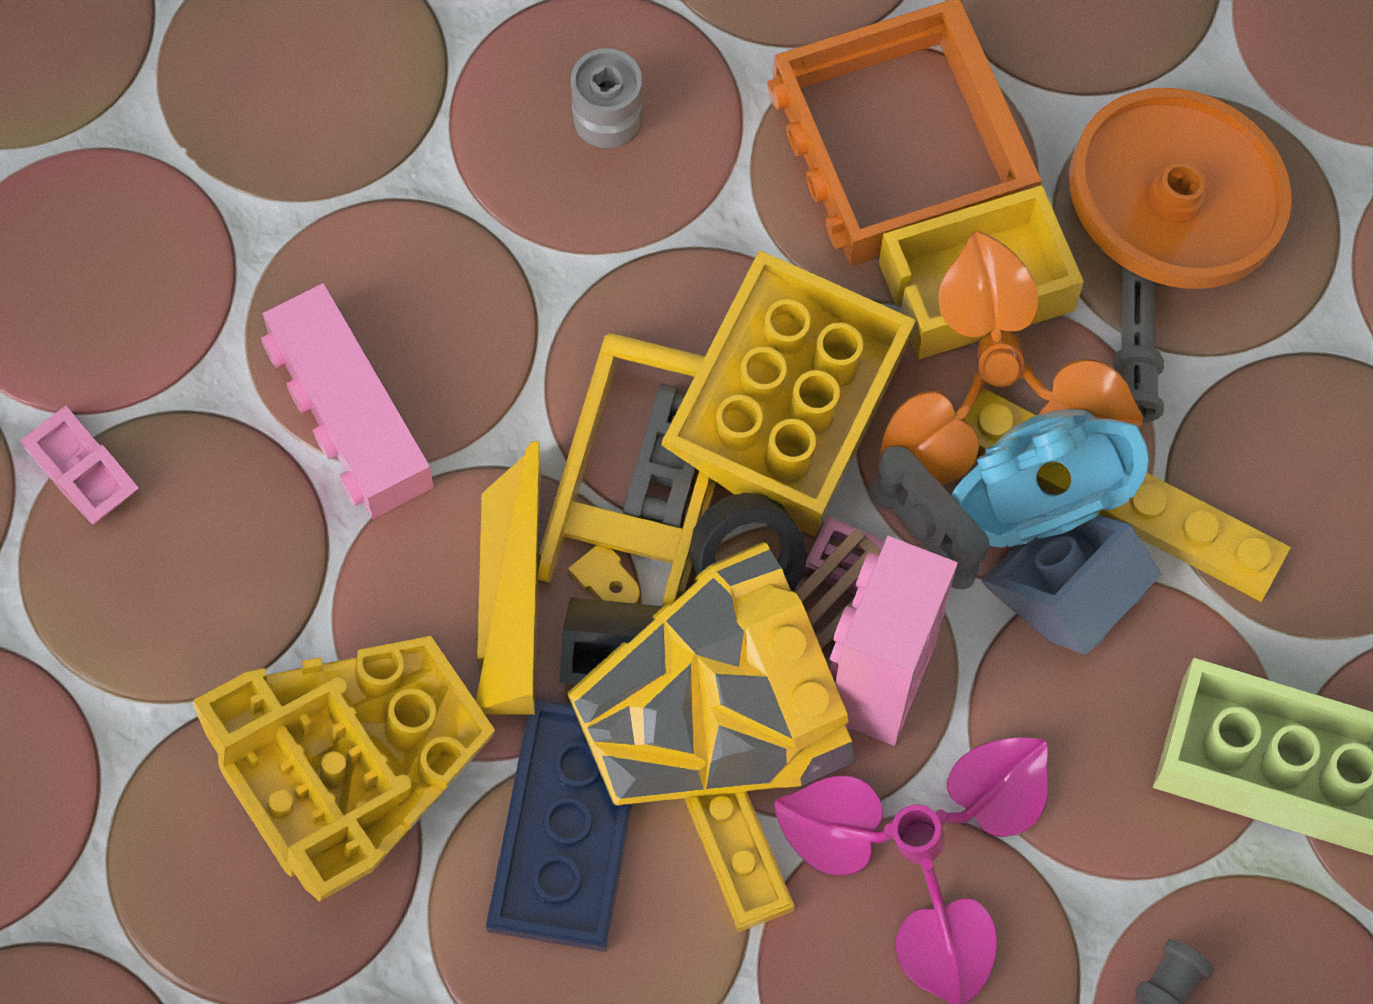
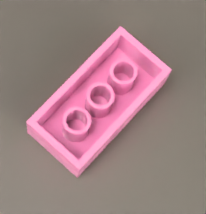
(889, 636)

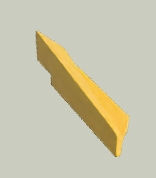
(510, 588)

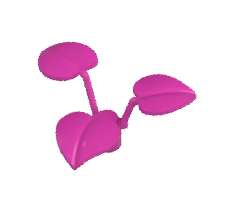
(837, 819)

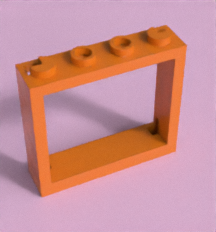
(934, 25)

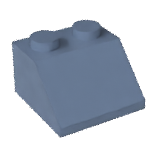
(1075, 581)

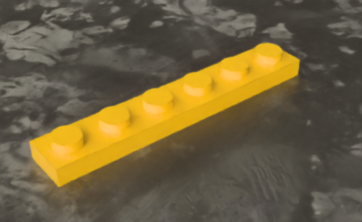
(1159, 513)

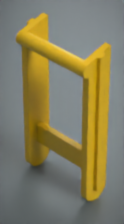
(610, 527)

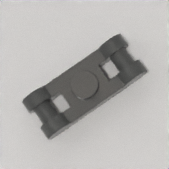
(660, 467)
(929, 513)

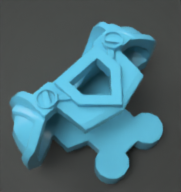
(1003, 492)

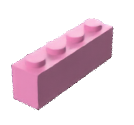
(347, 401)

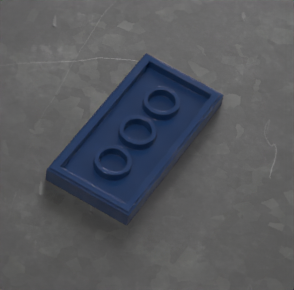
(559, 839)

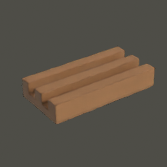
(824, 571)

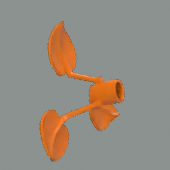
(990, 295)

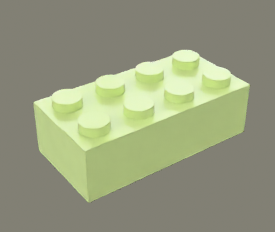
(1271, 755)

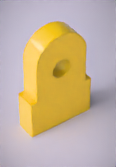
(602, 570)

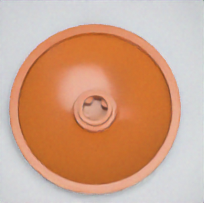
(1180, 188)

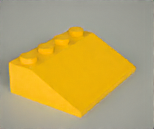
(789, 388)

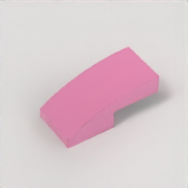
(79, 465)

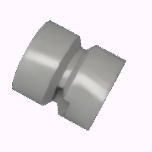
(606, 98)

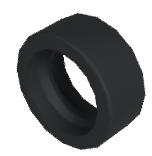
(742, 510)

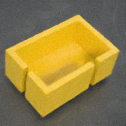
(920, 254)

